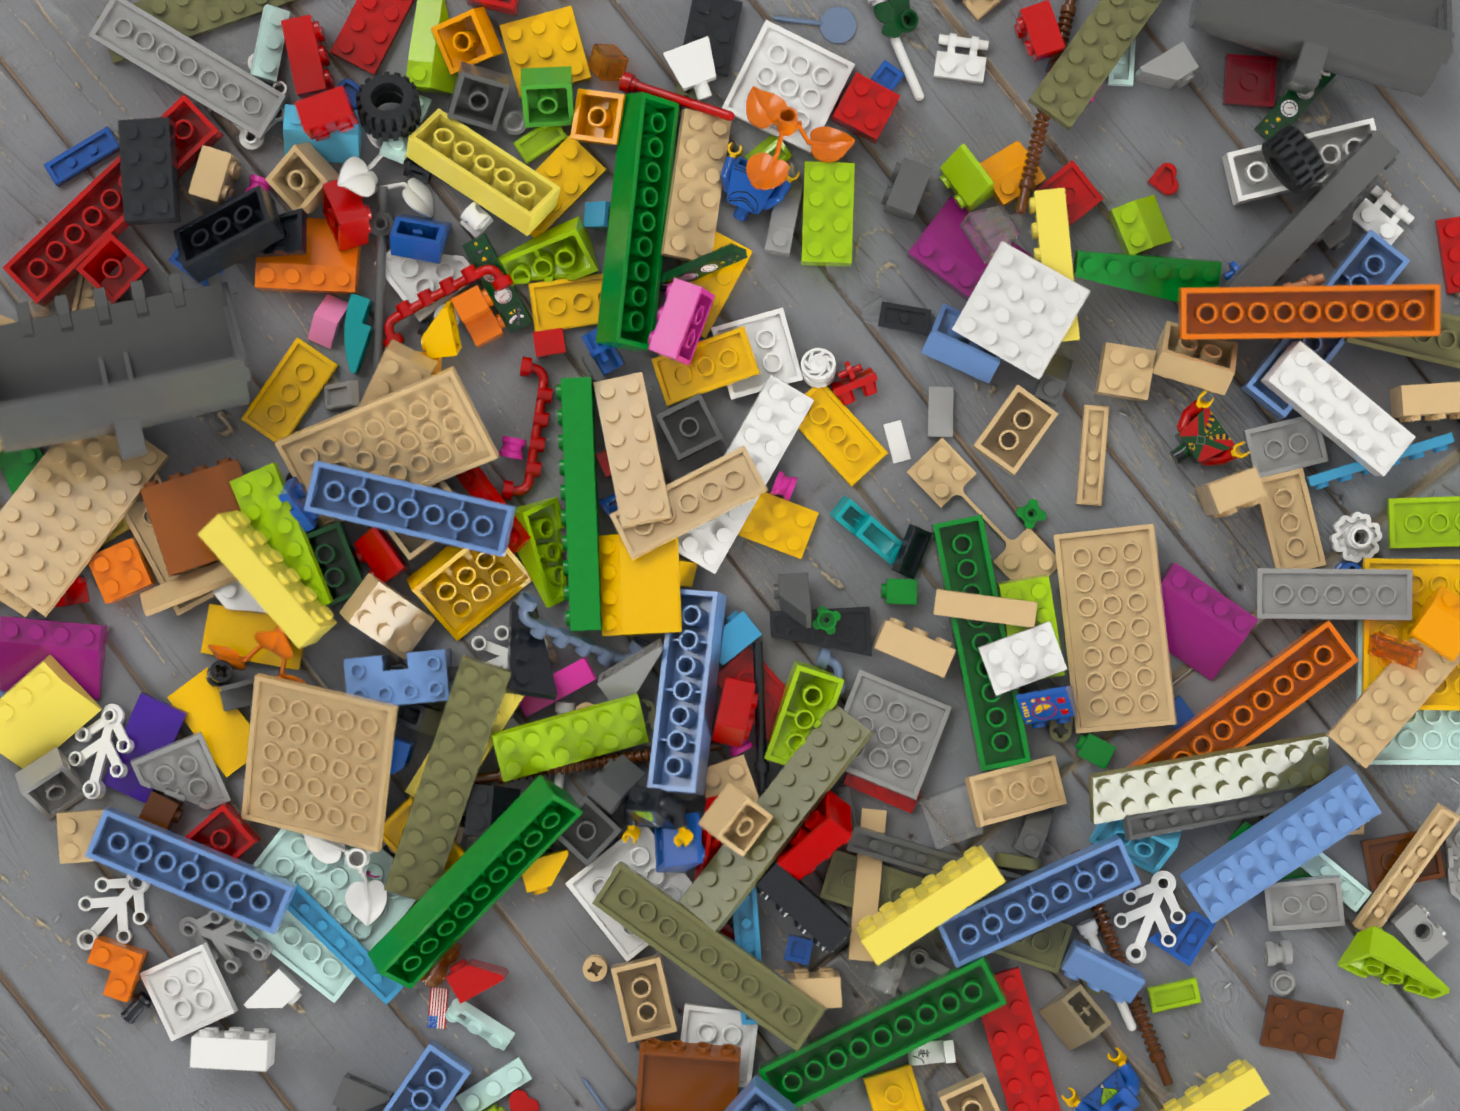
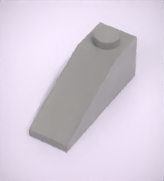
(783, 222)
(630, 673)

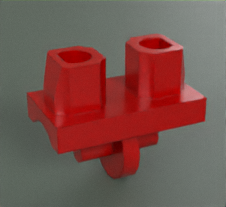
(851, 379)

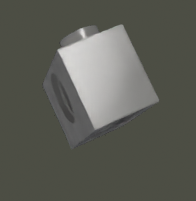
(1405, 924)

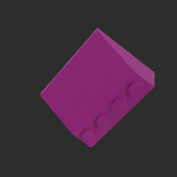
(948, 252)
(1201, 622)
(72, 644)

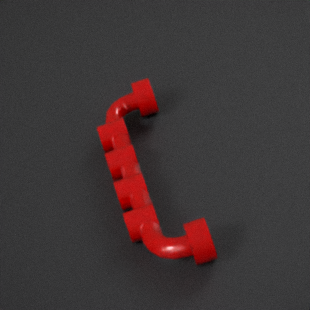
(448, 286)
(540, 420)

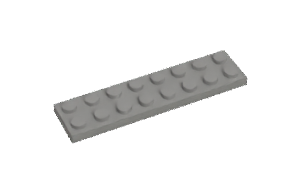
(188, 66)

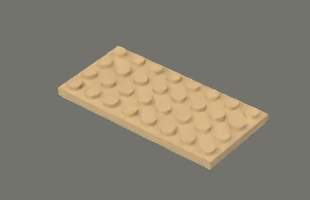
(407, 435)
(67, 515)
(1115, 628)

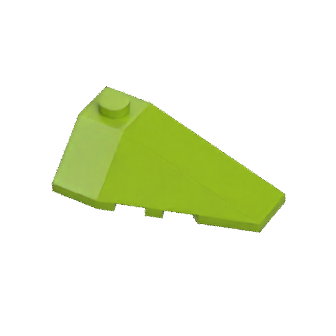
(425, 61)
(555, 254)
(544, 549)
(805, 700)

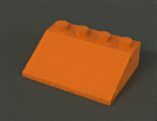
(319, 271)

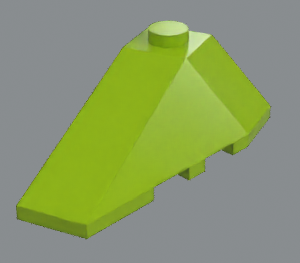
(1384, 957)

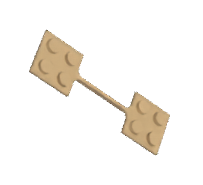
(943, 475)

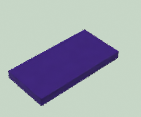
(150, 728)

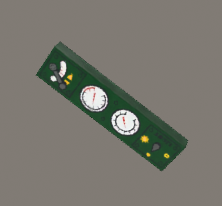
(1290, 108)
(704, 265)
(507, 300)

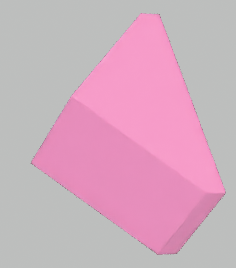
(328, 321)

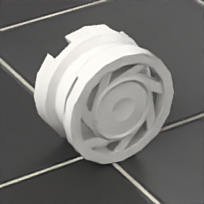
(819, 368)

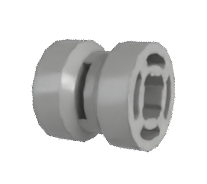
(1278, 952)

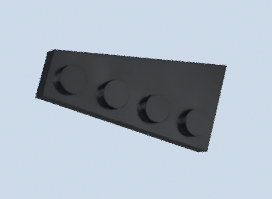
(295, 231)
(851, 632)
(528, 660)

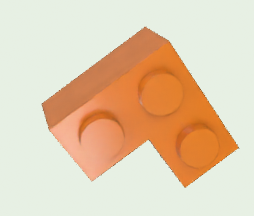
(476, 313)
(124, 965)

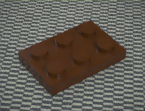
(1384, 851)
(1301, 1027)

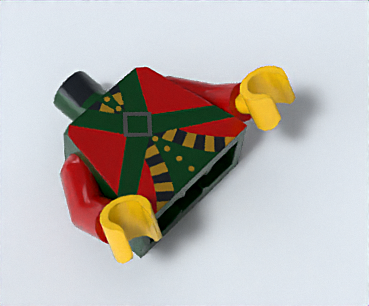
(1203, 437)

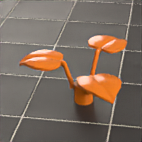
(768, 108)
(274, 641)

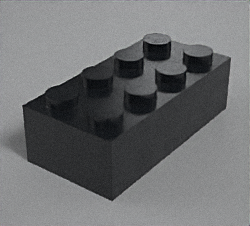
(149, 171)
(228, 233)
(804, 906)

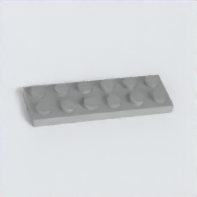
(1334, 594)

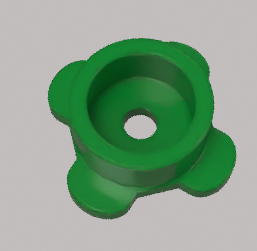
(1030, 521)
(823, 613)

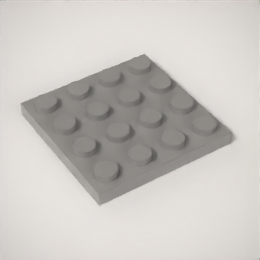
(904, 733)

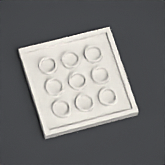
(795, 71)
(1021, 310)
(639, 857)

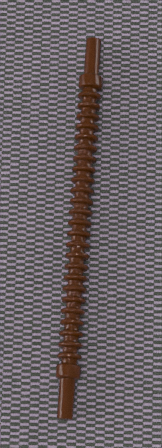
(1027, 184)
(590, 763)
(1156, 1055)

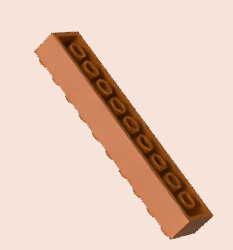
(1309, 311)
(1260, 697)

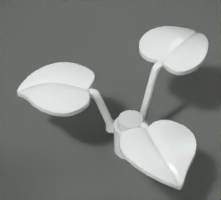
(358, 178)
(364, 898)

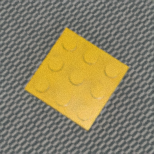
(545, 41)

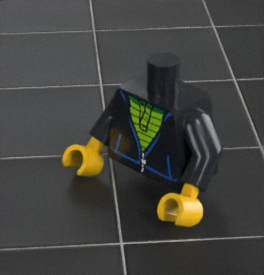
(654, 809)

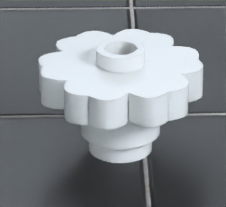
(1344, 541)

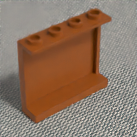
(185, 507)
(686, 1076)

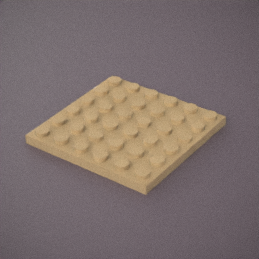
(318, 762)

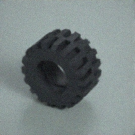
(383, 90)
(1294, 159)

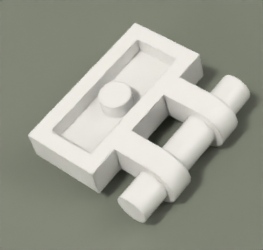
(960, 66)
(1370, 217)

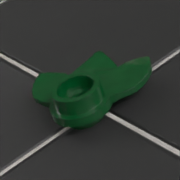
(893, 15)

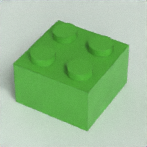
(547, 96)

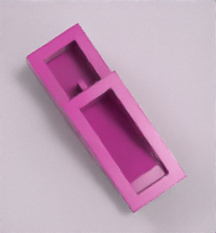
(566, 682)

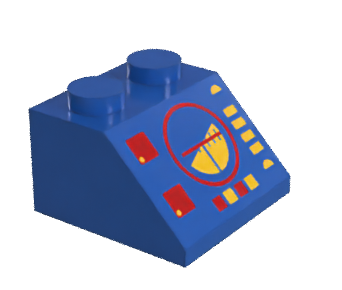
(1047, 705)

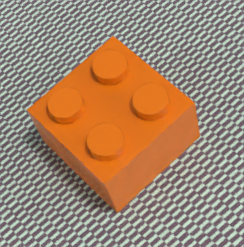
(121, 571)

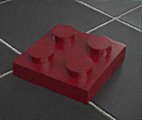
(1249, 81)

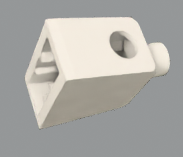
(693, 66)

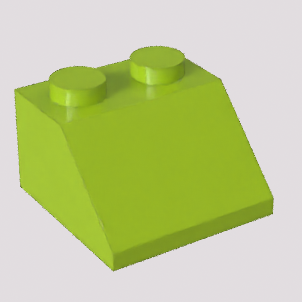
(966, 179)
(1139, 225)

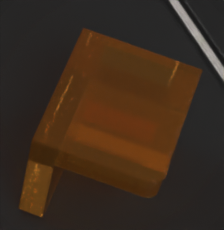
(607, 62)

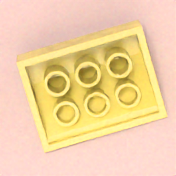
(42, 712)

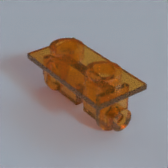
(1385, 647)
(437, 973)

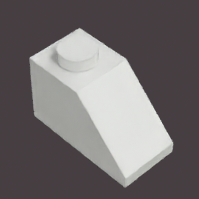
(276, 991)

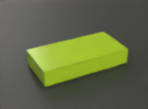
(539, 142)
(1173, 994)

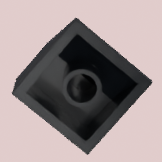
(486, 806)

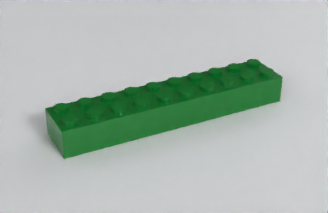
(637, 222)
(581, 502)
(993, 718)
(475, 882)
(885, 1032)

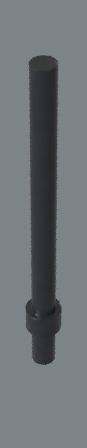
(761, 767)

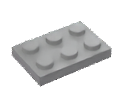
(1285, 446)
(1305, 903)

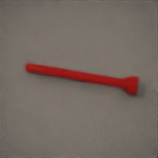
(630, 83)

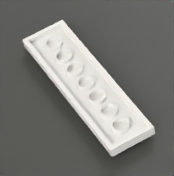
(766, 437)

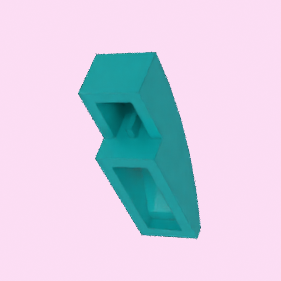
(357, 333)
(866, 529)

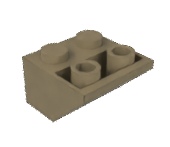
(1075, 1016)

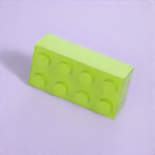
(827, 213)
(1031, 589)

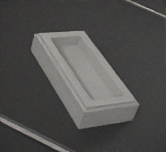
(341, 395)
(940, 411)

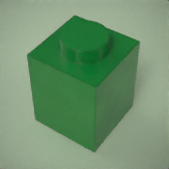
(899, 591)
(1094, 750)

